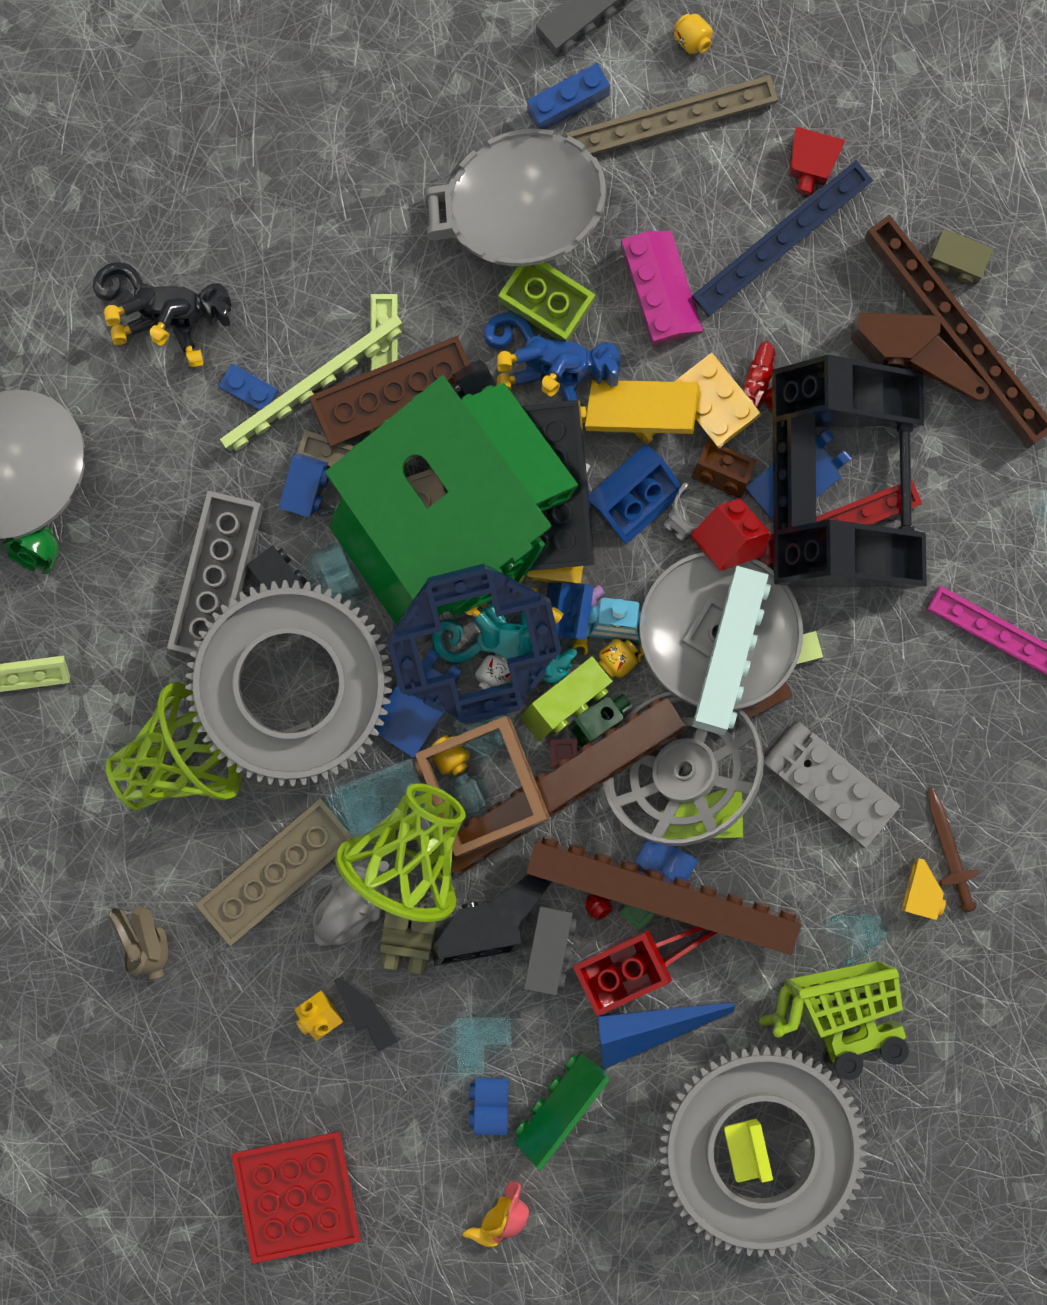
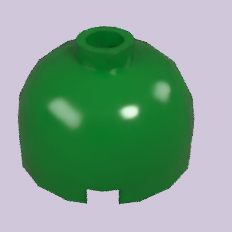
(36, 550)

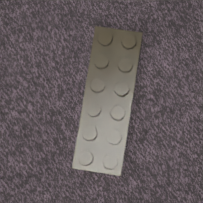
(274, 872)

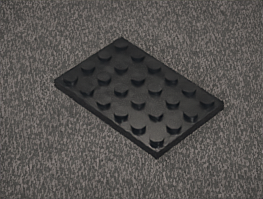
(570, 536)

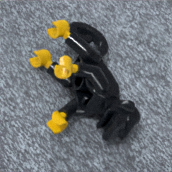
(161, 305)

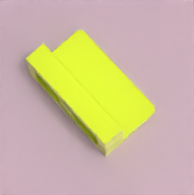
(748, 1151)

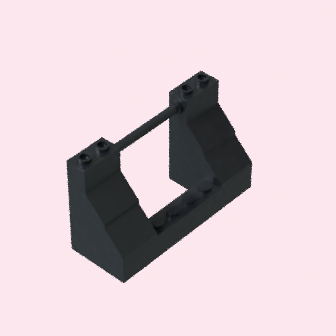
(835, 552)

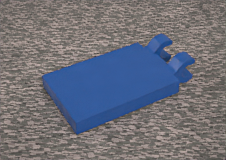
(826, 475)
(408, 718)

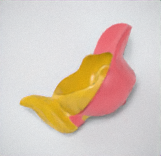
(502, 1221)

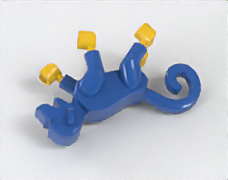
(553, 358)

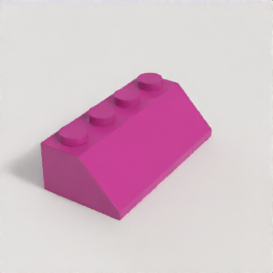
(660, 286)

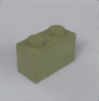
(960, 257)

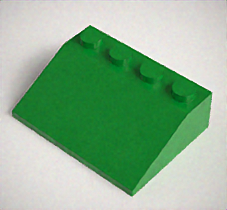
(561, 1109)

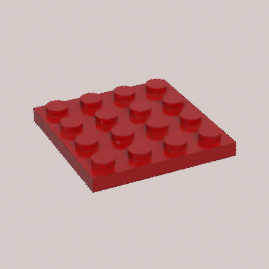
(296, 1197)

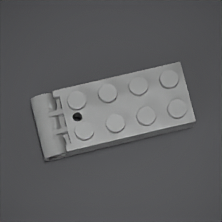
(831, 784)

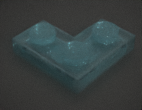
(476, 1032)

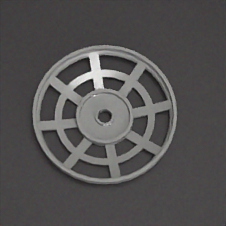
(691, 787)

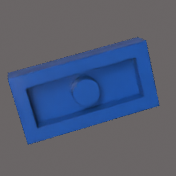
(248, 388)

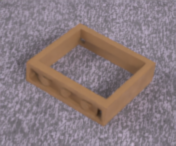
(522, 768)

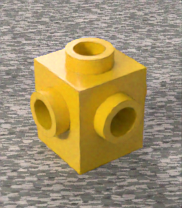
(317, 1016)

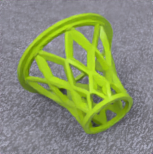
(162, 773)
(387, 843)

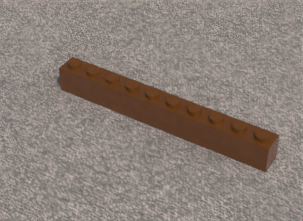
(958, 329)
(575, 777)
(664, 896)

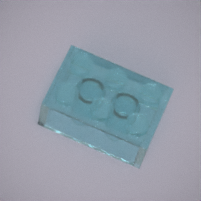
(376, 796)

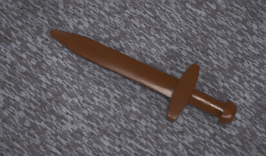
(958, 874)

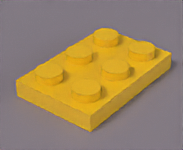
(721, 404)

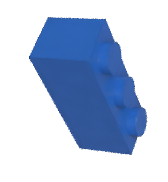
(568, 97)

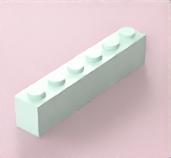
(730, 651)

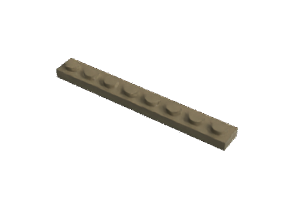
(677, 116)

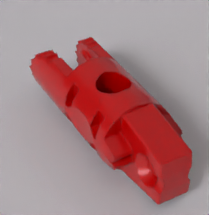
(760, 374)

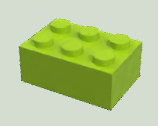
(547, 299)

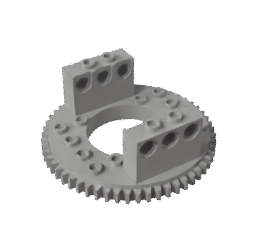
(219, 692)
(811, 1200)

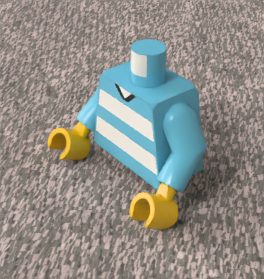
(613, 620)

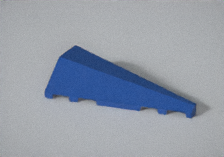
(635, 1032)

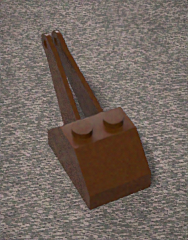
(915, 343)

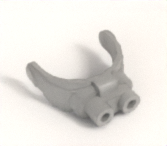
(676, 520)

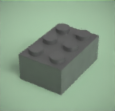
(550, 950)

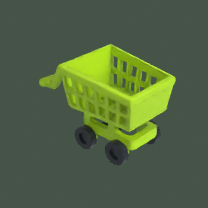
(843, 1051)

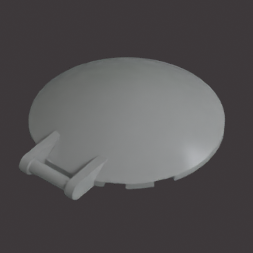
(521, 198)
(37, 461)

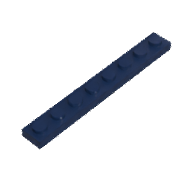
(782, 238)

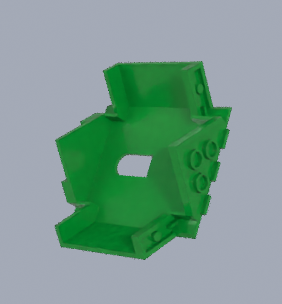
(496, 482)

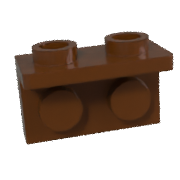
(724, 469)

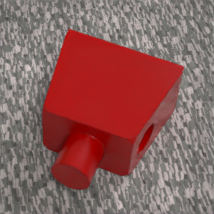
(812, 158)

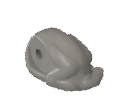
(344, 911)

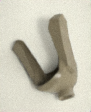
(152, 951)

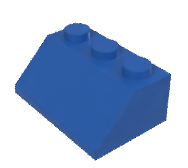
(635, 493)

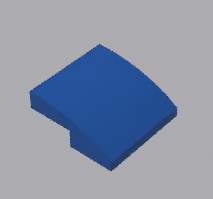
(575, 604)

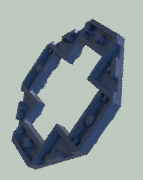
(423, 619)

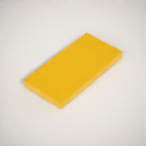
(642, 407)

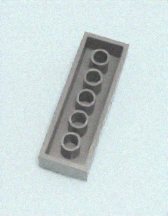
(215, 566)

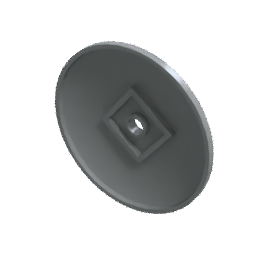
(680, 621)

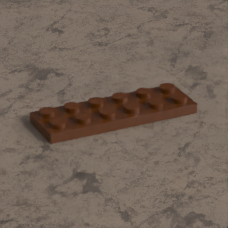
(379, 394)

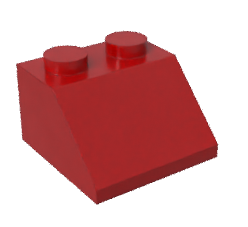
(731, 535)

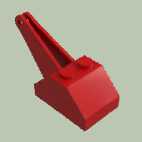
(629, 969)

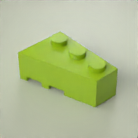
(565, 699)
(721, 817)

